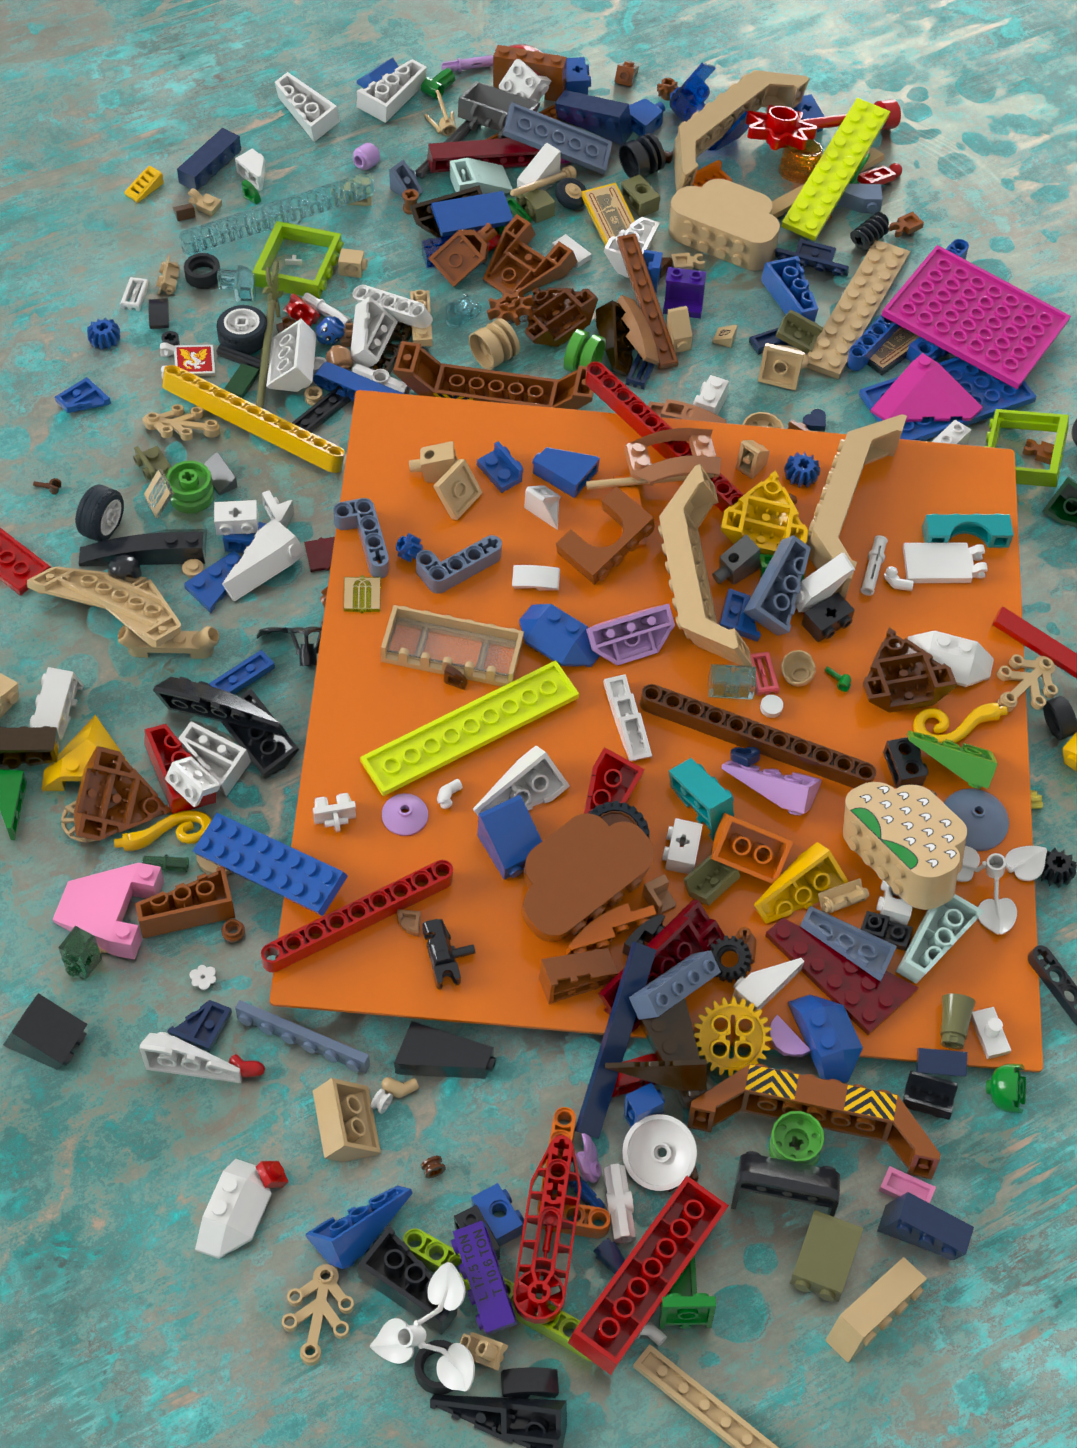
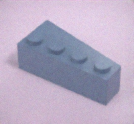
(777, 590)

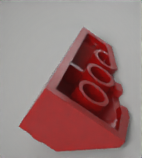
(612, 780)

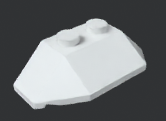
(965, 657)
(233, 1210)

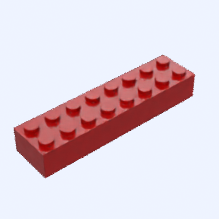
(647, 1275)

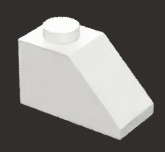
(251, 167)

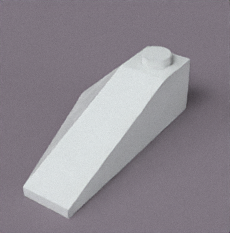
(645, 232)
(267, 555)
(532, 777)
(172, 1055)

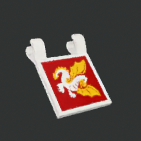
(192, 358)

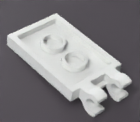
(943, 562)

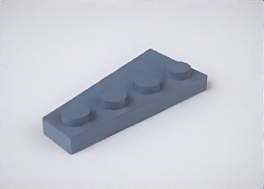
(853, 943)

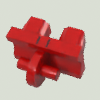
(300, 309)

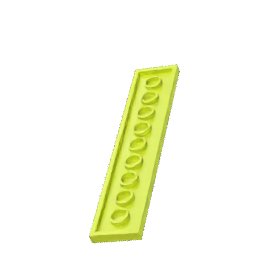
(835, 169)
(468, 728)

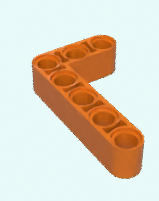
(586, 1213)

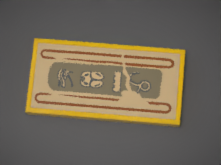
(607, 210)

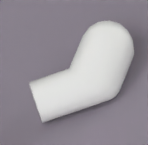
(895, 582)
(446, 792)
(653, 1333)

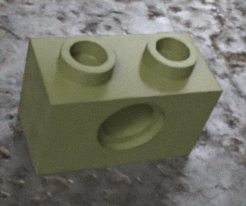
(640, 195)

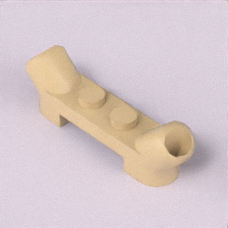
(197, 643)

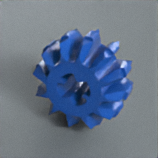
(103, 333)
(802, 469)

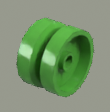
(583, 350)
(191, 486)

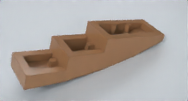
(640, 332)

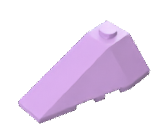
(789, 792)

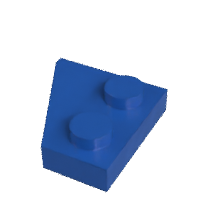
(82, 396)

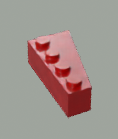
(164, 749)

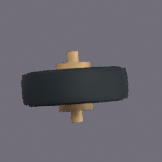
(569, 193)

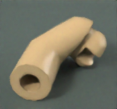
(397, 1088)

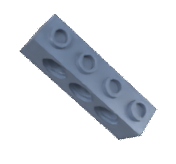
(674, 985)

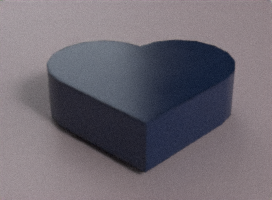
(815, 420)
(745, 756)

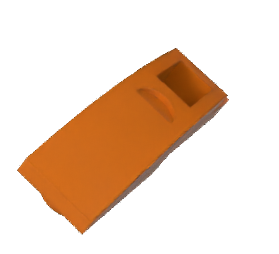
(601, 930)

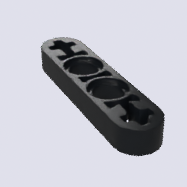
(1056, 988)

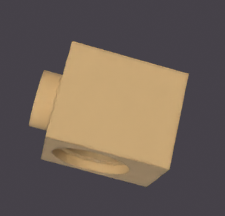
(352, 263)

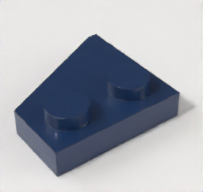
(203, 1026)

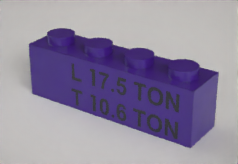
(485, 1278)

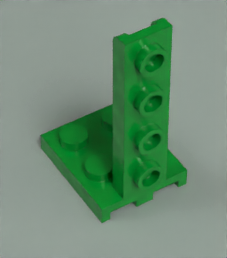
(685, 1305)

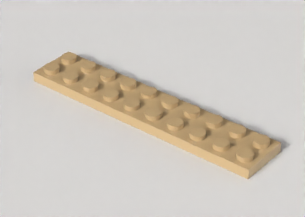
(857, 308)

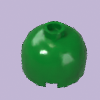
(1007, 1088)

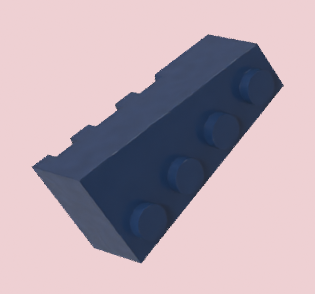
(597, 115)

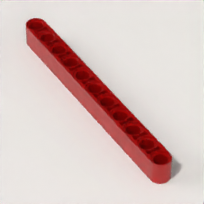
(647, 422)

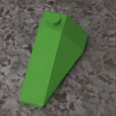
(968, 762)

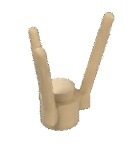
(446, 124)

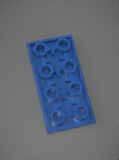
(472, 213)

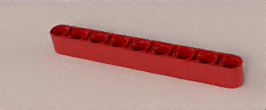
(351, 924)

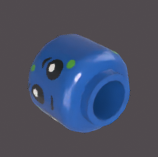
(330, 330)

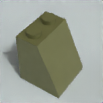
(826, 1256)

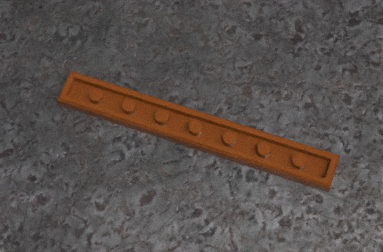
(647, 298)

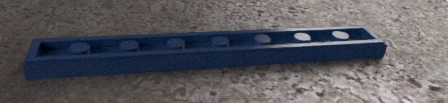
(614, 1041)

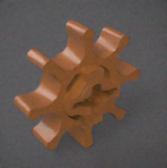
(511, 306)

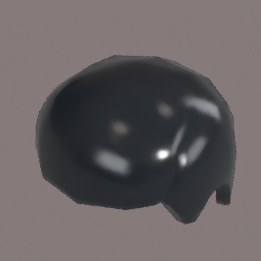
(123, 566)

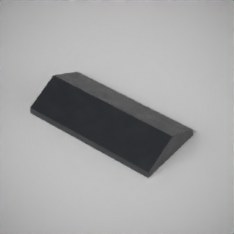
(266, 750)

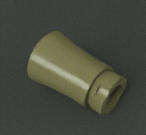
(955, 1019)

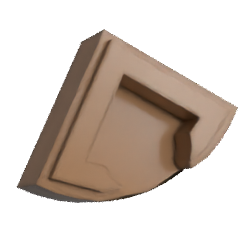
(409, 921)

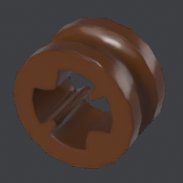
(433, 1167)

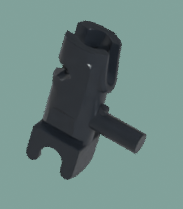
(442, 953)

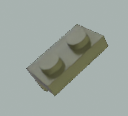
(798, 331)
(710, 880)

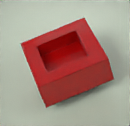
(272, 1174)

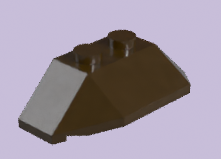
(424, 215)

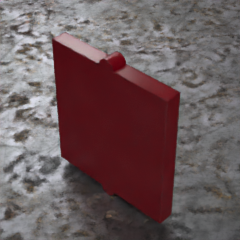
(320, 553)

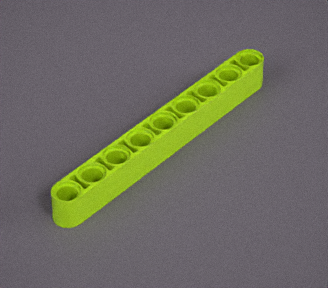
(431, 1245)

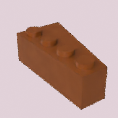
(187, 905)

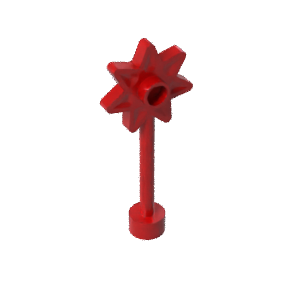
(784, 125)

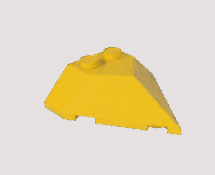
(764, 516)
(76, 755)

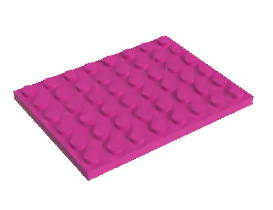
(976, 316)

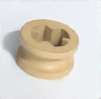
(313, 391)

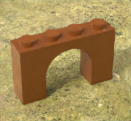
(545, 64)
(597, 561)

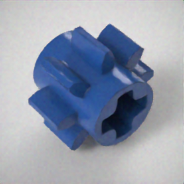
(408, 547)

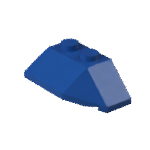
(557, 636)
(828, 1035)

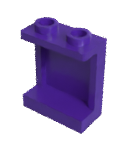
(683, 289)

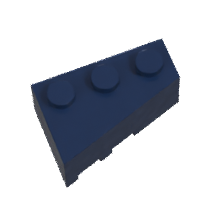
(925, 1226)

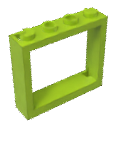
(303, 234)
(1038, 422)

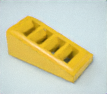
(149, 175)

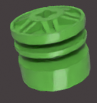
(803, 1132)

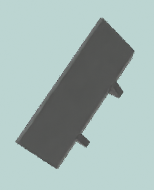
(489, 106)

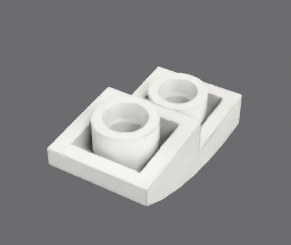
(536, 577)

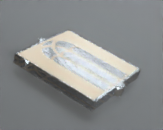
(158, 493)

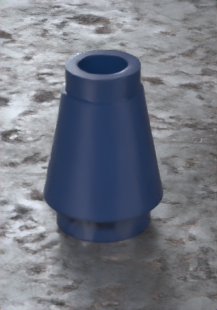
(609, 1255)

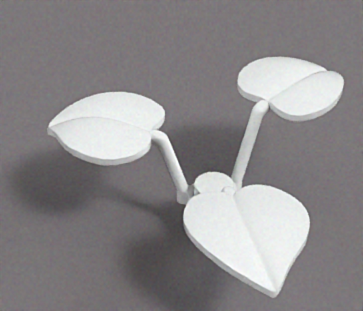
(1024, 861)
(398, 1339)

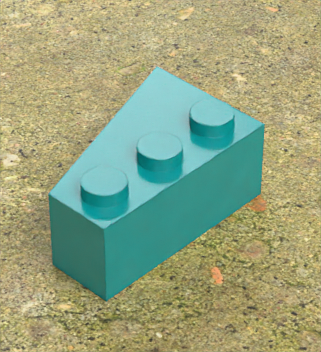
(701, 792)

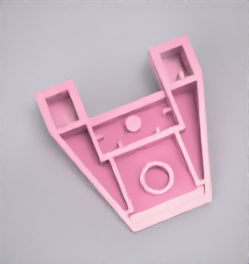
(100, 903)

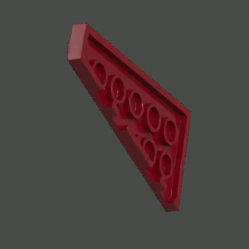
(863, 996)

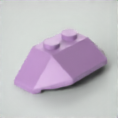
(632, 634)

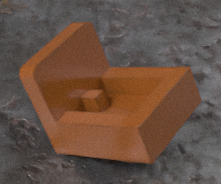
(626, 72)

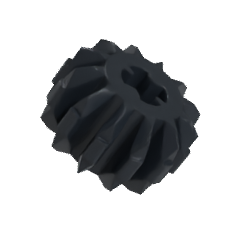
(1058, 868)

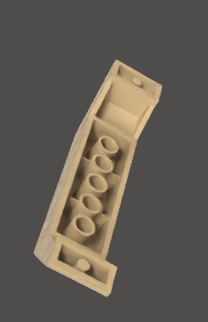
(716, 118)
(854, 452)
(688, 569)

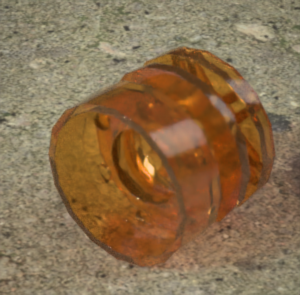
(798, 164)

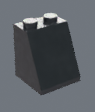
(46, 1033)

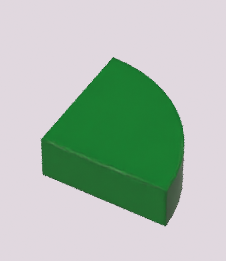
(250, 192)

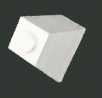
(543, 165)

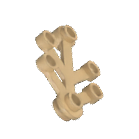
(181, 424)
(1042, 667)
(318, 1308)

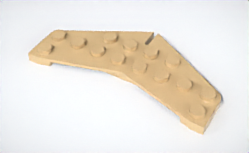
(130, 600)

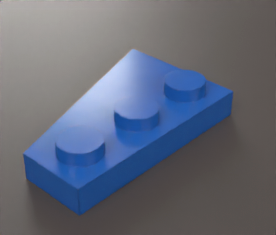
(208, 586)

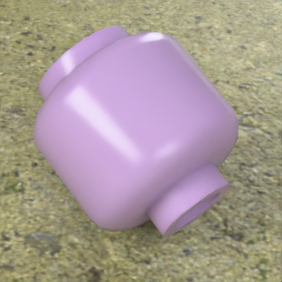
(366, 156)

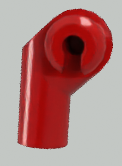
(247, 1068)

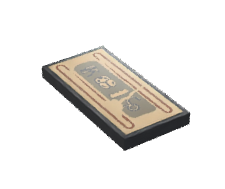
(892, 351)

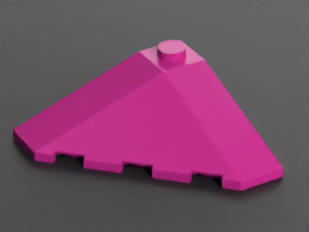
(926, 391)

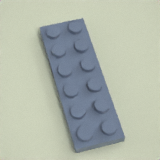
(575, 144)

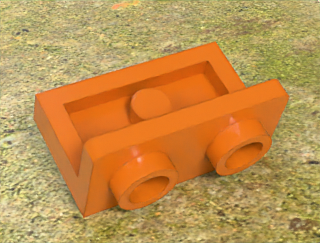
(710, 172)

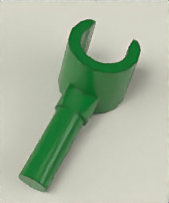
(843, 680)

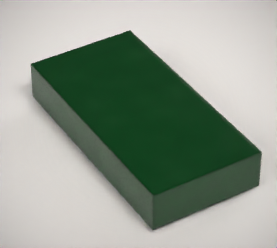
(242, 380)

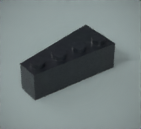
(402, 1278)

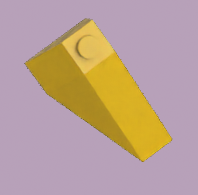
(800, 884)

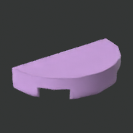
(785, 1040)

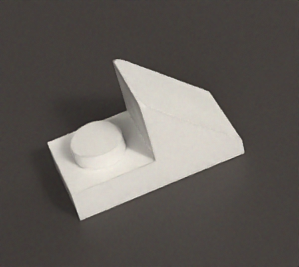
(281, 512)

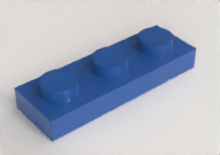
(244, 673)

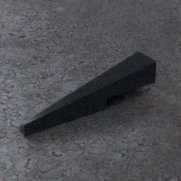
(517, 1420)

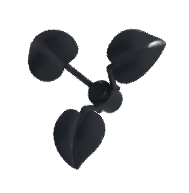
(307, 652)

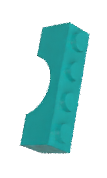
(992, 529)

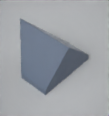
(403, 178)

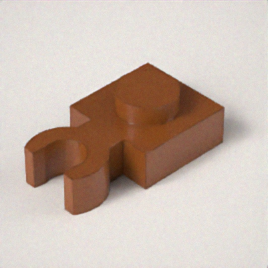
(908, 223)
(1042, 452)

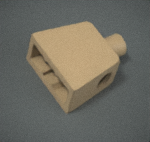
(434, 461)

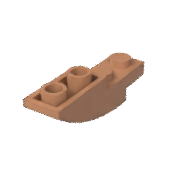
(682, 410)

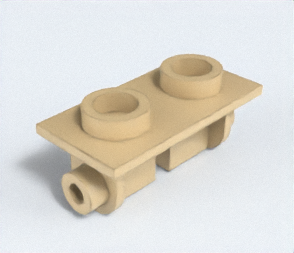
(168, 279)
(842, 896)

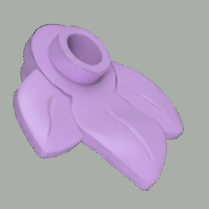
(588, 1160)

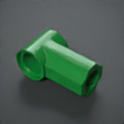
(439, 82)

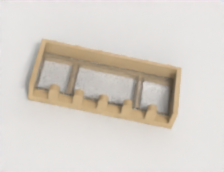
(434, 640)

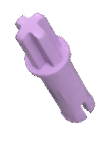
(470, 63)

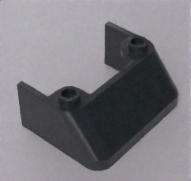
(787, 1181)

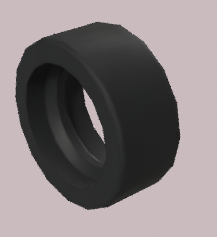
(201, 260)
(1060, 717)
(428, 1385)

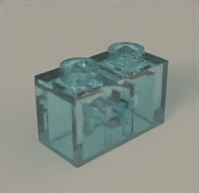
(732, 681)

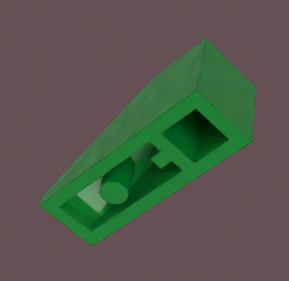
(12, 794)

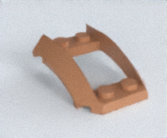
(701, 448)

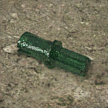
(168, 863)

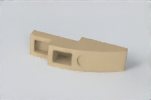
(424, 335)

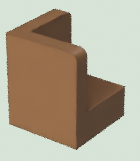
(657, 894)

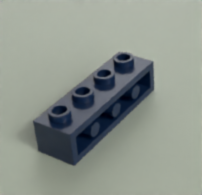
(209, 159)

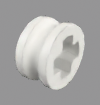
(381, 1101)

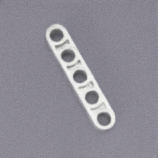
(399, 307)

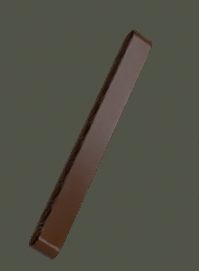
(748, 728)

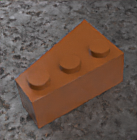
(576, 973)

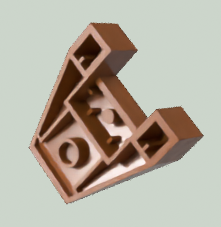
(520, 266)

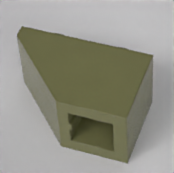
(537, 204)

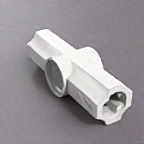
(382, 377)
(619, 1203)

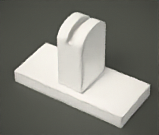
(293, 261)

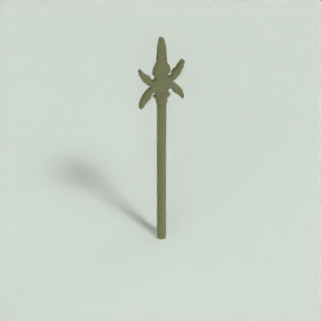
(272, 306)

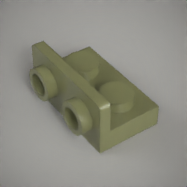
(151, 461)

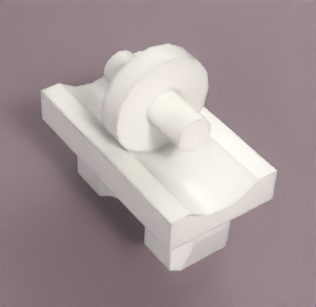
(334, 814)

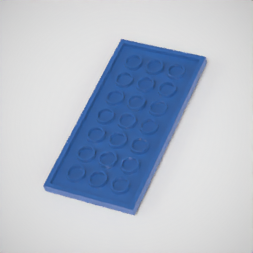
(983, 387)

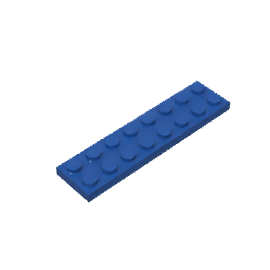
(270, 864)

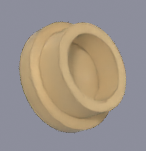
(192, 567)

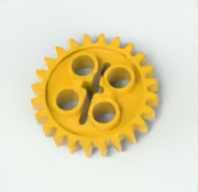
(754, 1036)

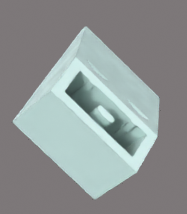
(471, 172)

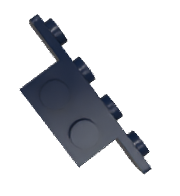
(816, 256)

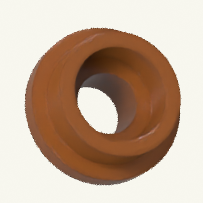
(230, 925)

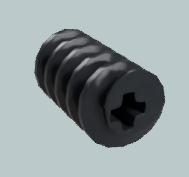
(870, 230)

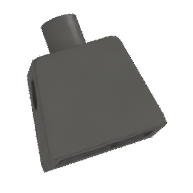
(738, 562)

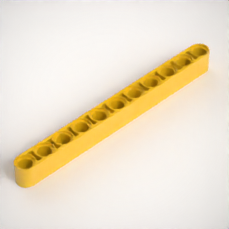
(253, 419)

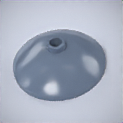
(983, 829)

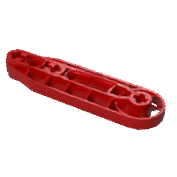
(551, 1216)

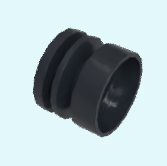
(642, 156)

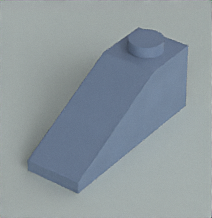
(862, 198)

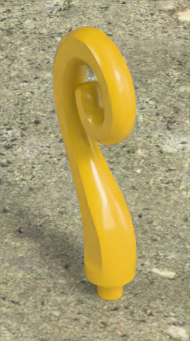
(981, 714)
(142, 839)

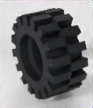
(743, 964)

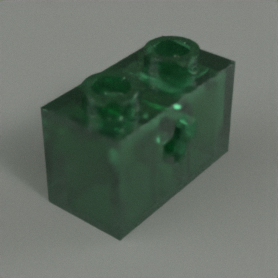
(80, 953)

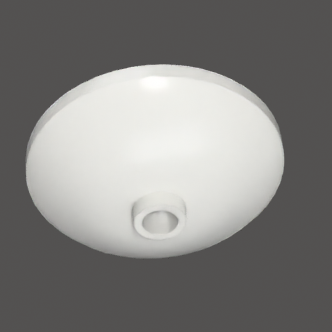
(642, 1152)

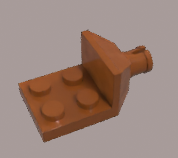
(463, 253)

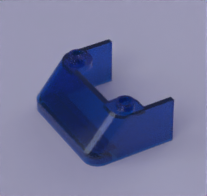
(691, 98)

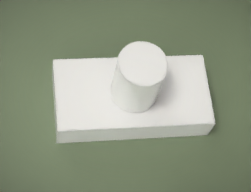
(990, 1033)

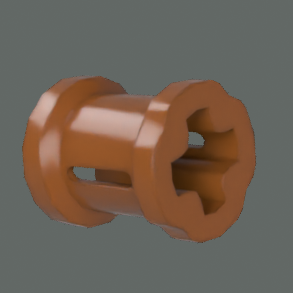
(410, 197)

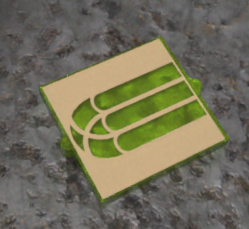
(362, 594)

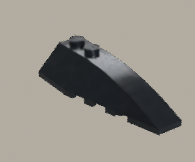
(152, 548)
(215, 704)

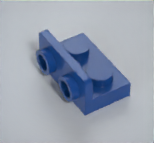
(653, 262)
(501, 468)

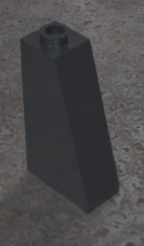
(442, 1054)

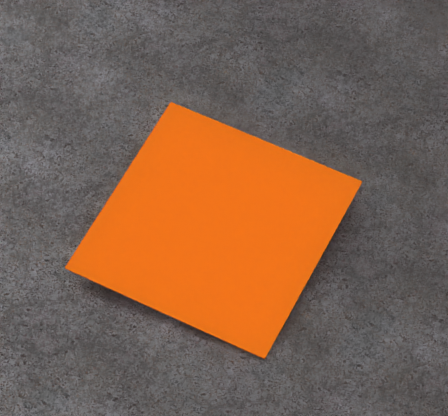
(370, 703)

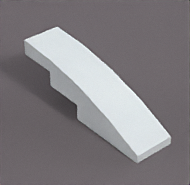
(627, 718)

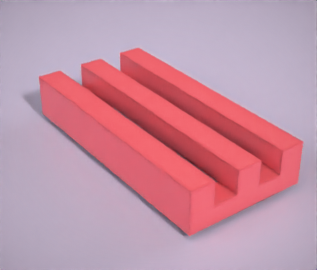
(766, 688)

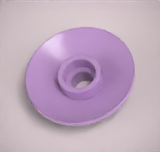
(404, 823)

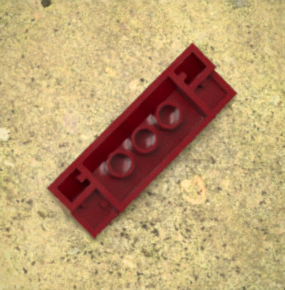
(686, 934)

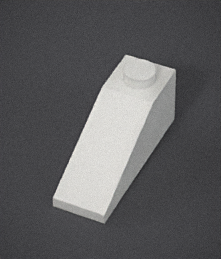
(823, 582)
(766, 983)

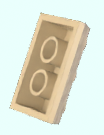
(346, 1120)

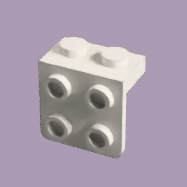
(524, 82)

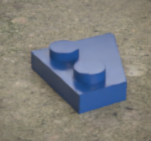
(734, 617)

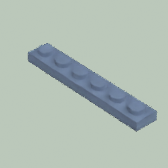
(308, 1039)

